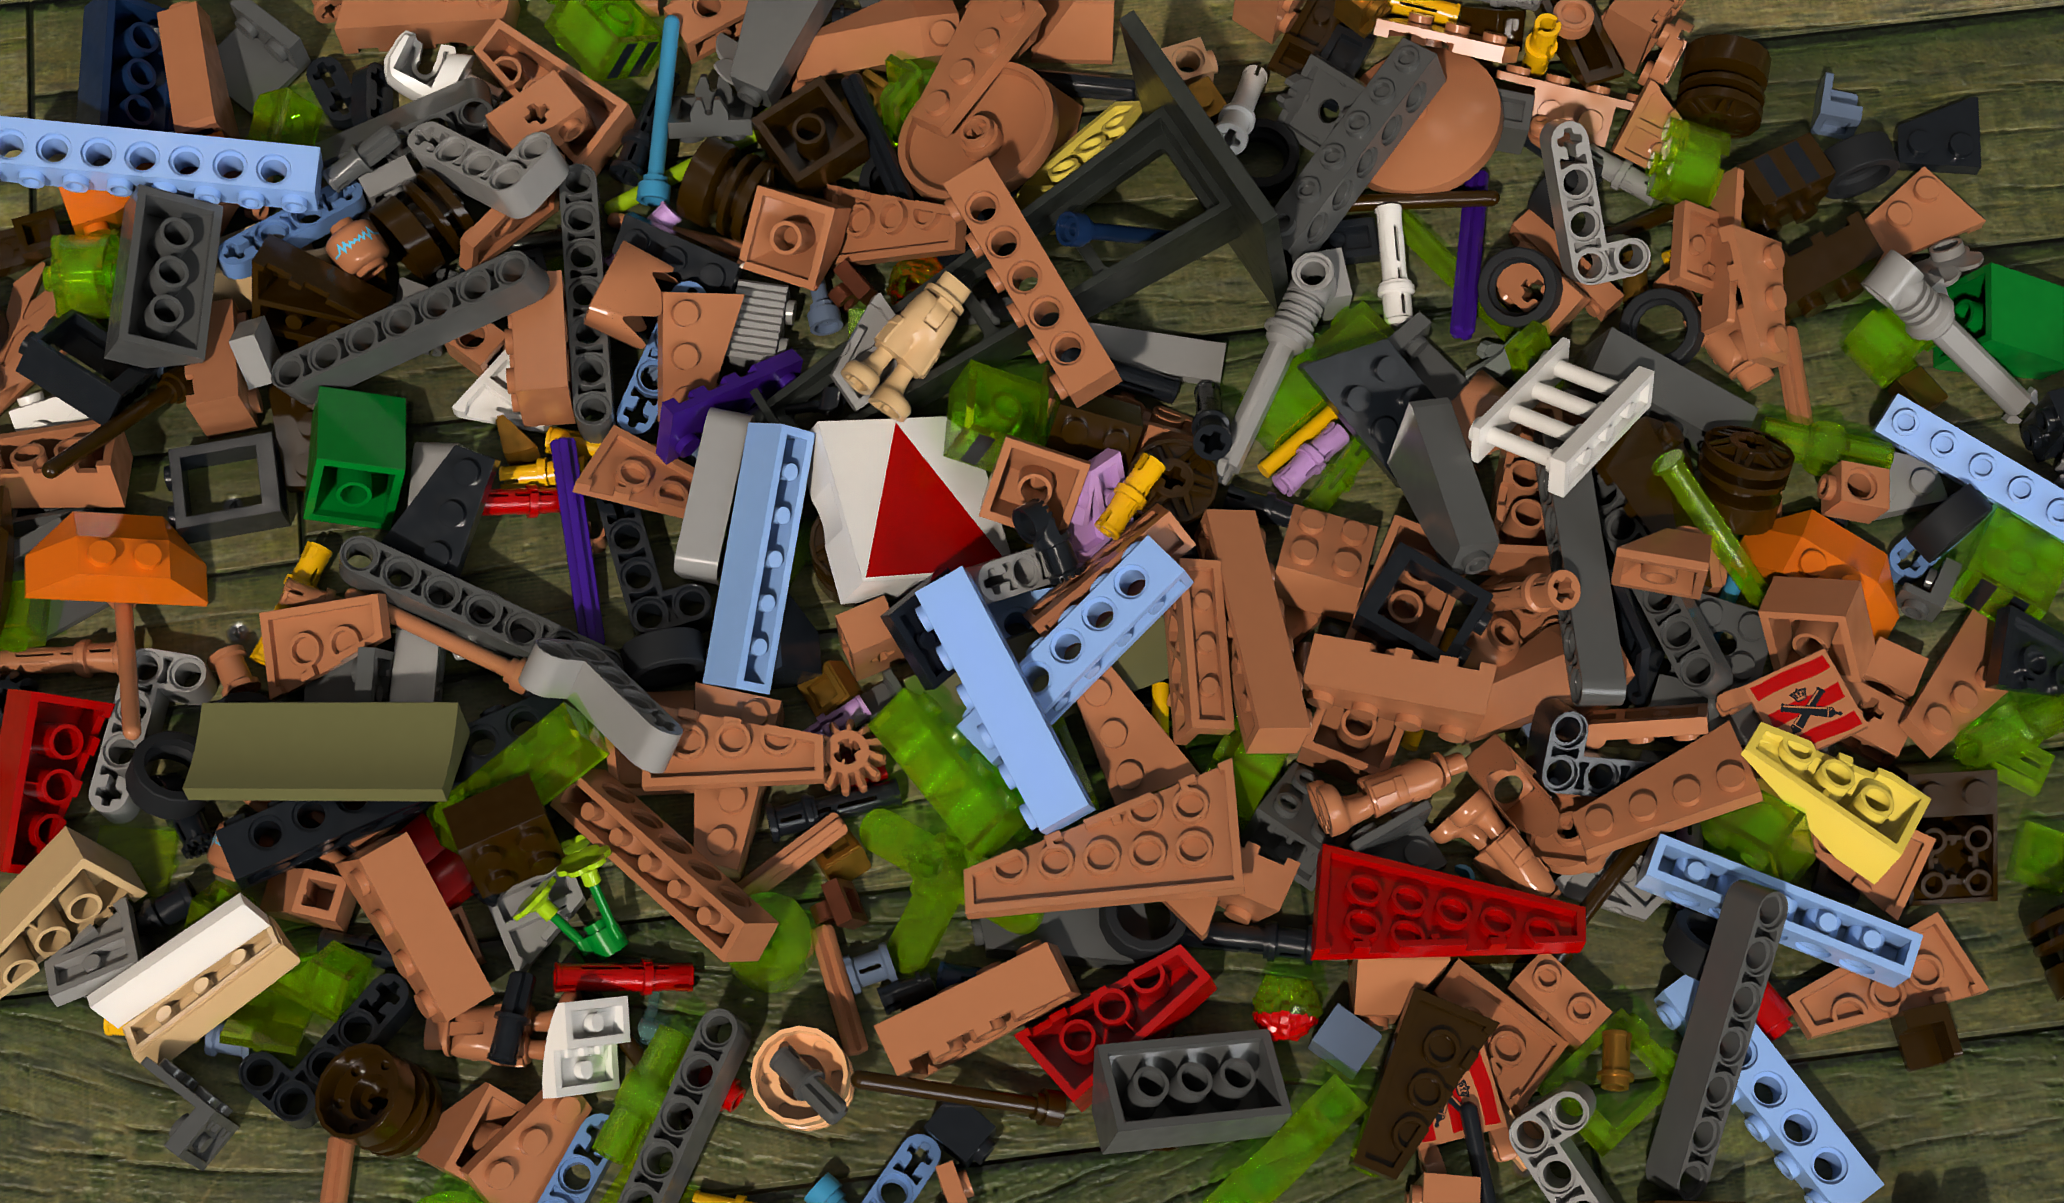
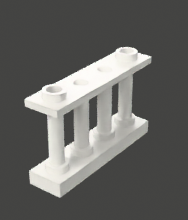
(1582, 443)

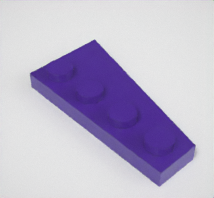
(683, 422)

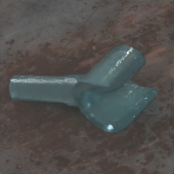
(648, 1024)

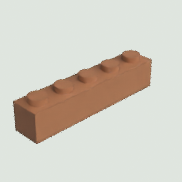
(1534, 230)

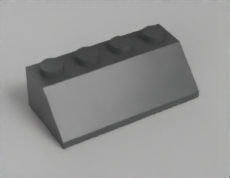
(163, 280)
(1187, 1091)

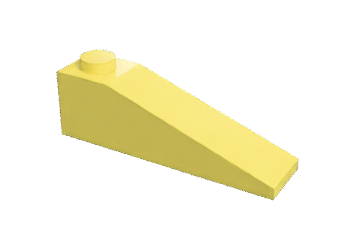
(1078, 150)
(1851, 810)

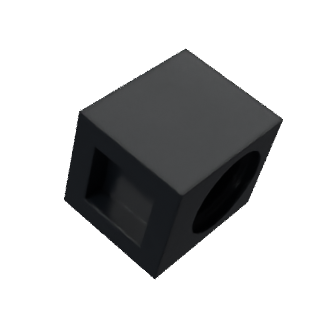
(962, 1133)

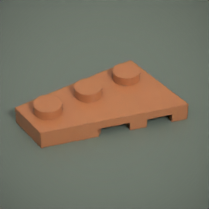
(1920, 216)
(498, 232)
(693, 341)
(634, 475)
(318, 638)

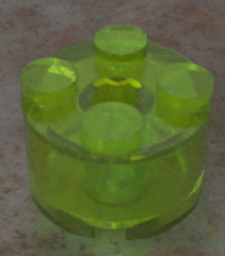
(1687, 163)
(82, 273)
(1883, 347)
(790, 952)

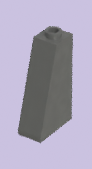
(773, 45)
(1443, 486)
(1075, 934)

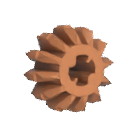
(865, 754)

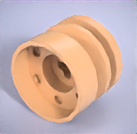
(818, 1052)

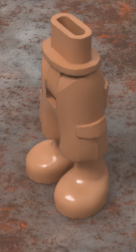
(1725, 345)
(1382, 791)
(1502, 851)
(472, 1033)

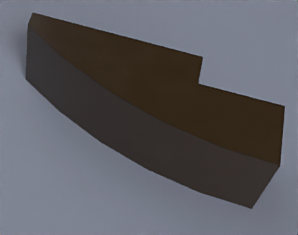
(1590, 57)

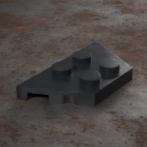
(1368, 393)

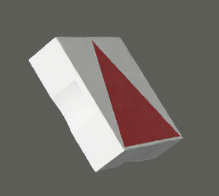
(896, 506)

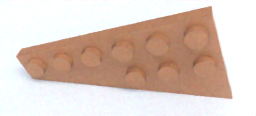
(1135, 853)

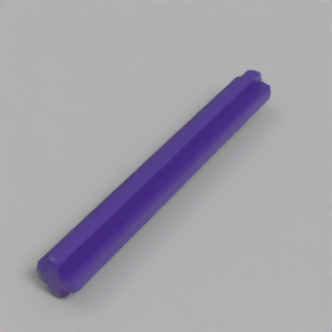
(1468, 263)
(577, 540)

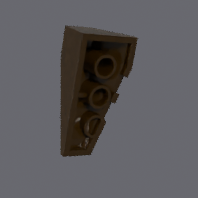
(1629, 467)

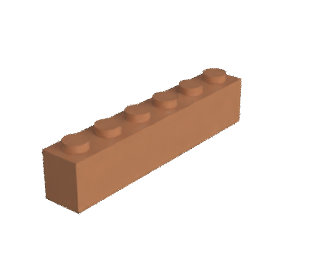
(1259, 649)

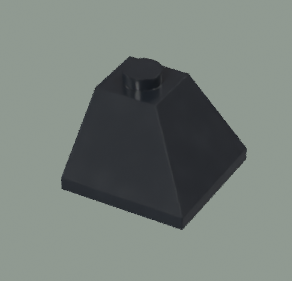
(798, 649)

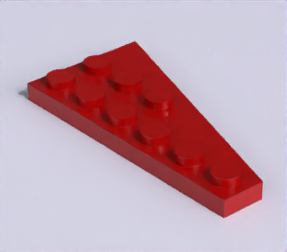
(1407, 911)

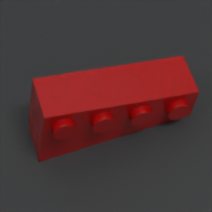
(41, 765)
(1131, 1009)

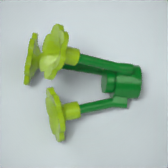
(603, 933)

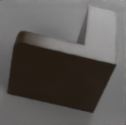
(1498, 20)
(1926, 1036)

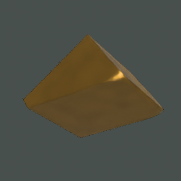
(1919, 389)
(515, 444)
(831, 689)
(843, 859)

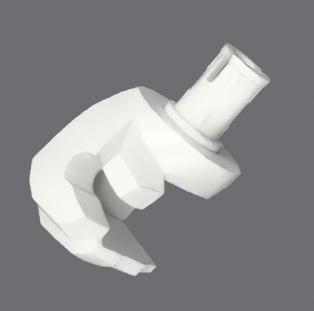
(403, 62)

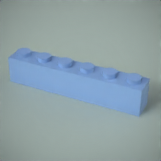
(759, 557)
(1004, 702)

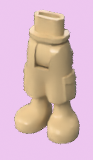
(914, 342)

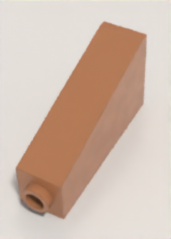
(195, 72)

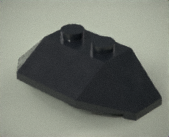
(1638, 644)

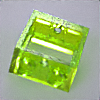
(1659, 1060)

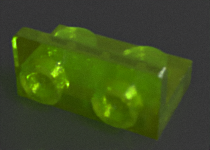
(900, 95)
(284, 118)

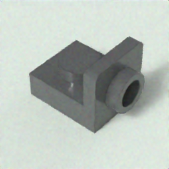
(1931, 596)

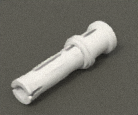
(1238, 116)
(1395, 285)

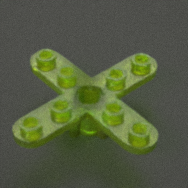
(933, 895)

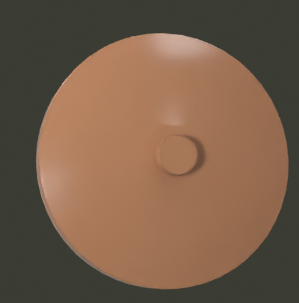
(1009, 124)
(1451, 134)

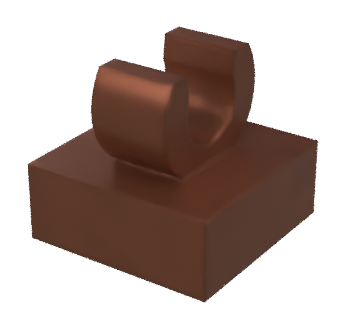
(852, 289)
(841, 905)

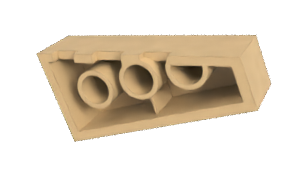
(57, 898)

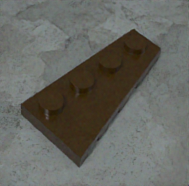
(292, 427)
(1421, 1070)

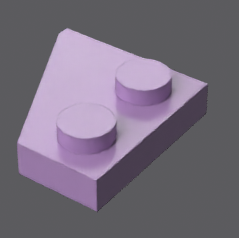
(1096, 494)

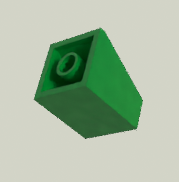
(2012, 319)
(355, 458)

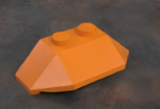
(1819, 548)
(116, 561)

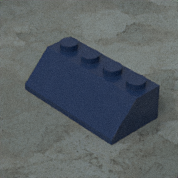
(123, 67)

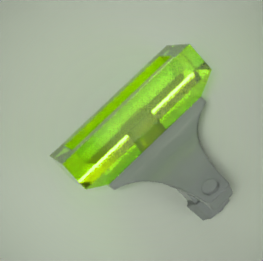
(1515, 356)

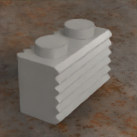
(760, 324)

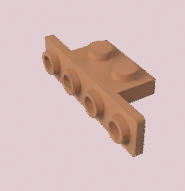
(1559, 101)
(1700, 258)

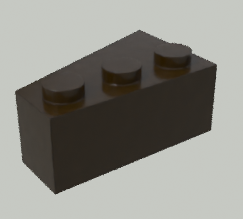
(1829, 269)
(306, 295)

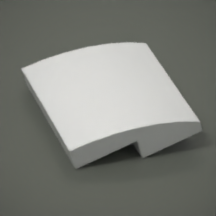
(583, 1046)

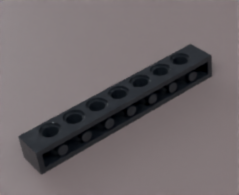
(342, 826)

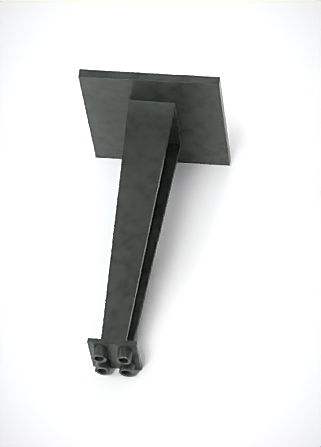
(1171, 125)

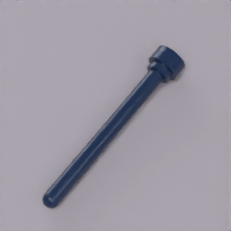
(1077, 229)

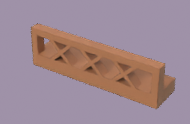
(1156, 523)
(1199, 655)

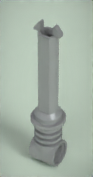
(1931, 317)
(1287, 336)

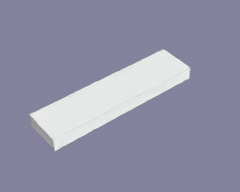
(178, 960)

